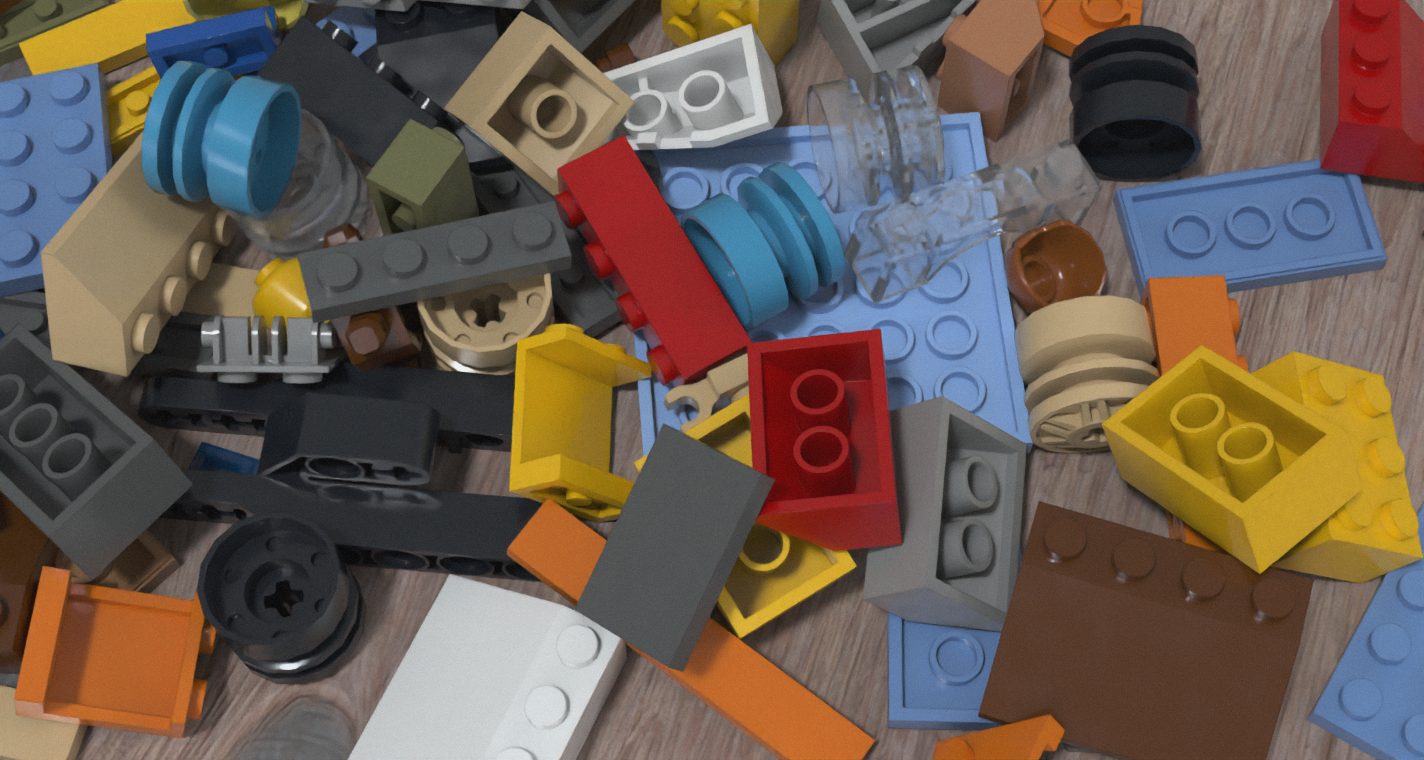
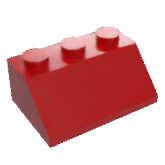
(1373, 90)
(825, 439)

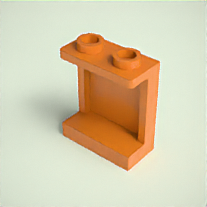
(112, 657)

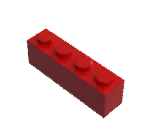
(649, 263)

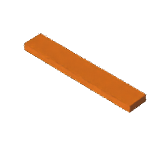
(721, 667)

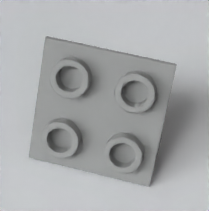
(303, 360)

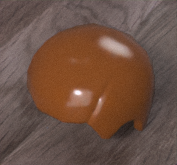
(1054, 265)

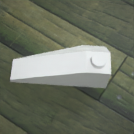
(699, 94)

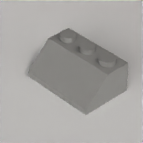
(957, 519)

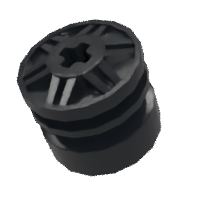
(1135, 103)
(282, 597)

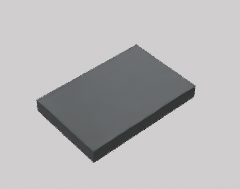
(674, 546)

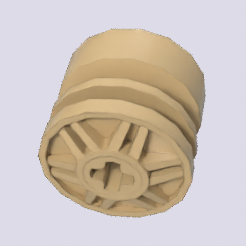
(464, 346)
(1082, 367)

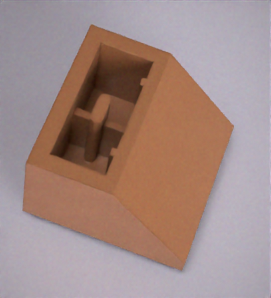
(991, 62)

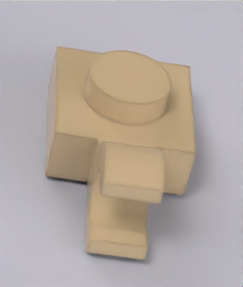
(714, 393)

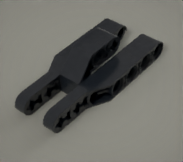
(366, 430)

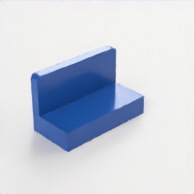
(230, 42)

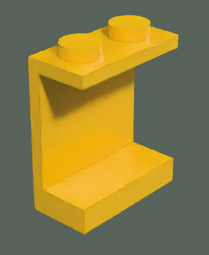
(566, 421)

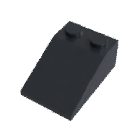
(436, 52)

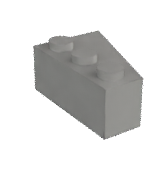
(886, 33)

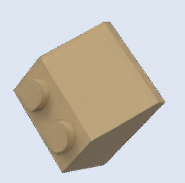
(538, 101)

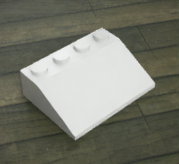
(494, 681)

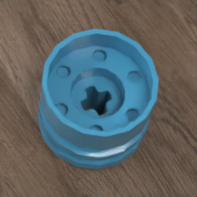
(221, 138)
(766, 243)

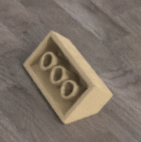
(125, 267)

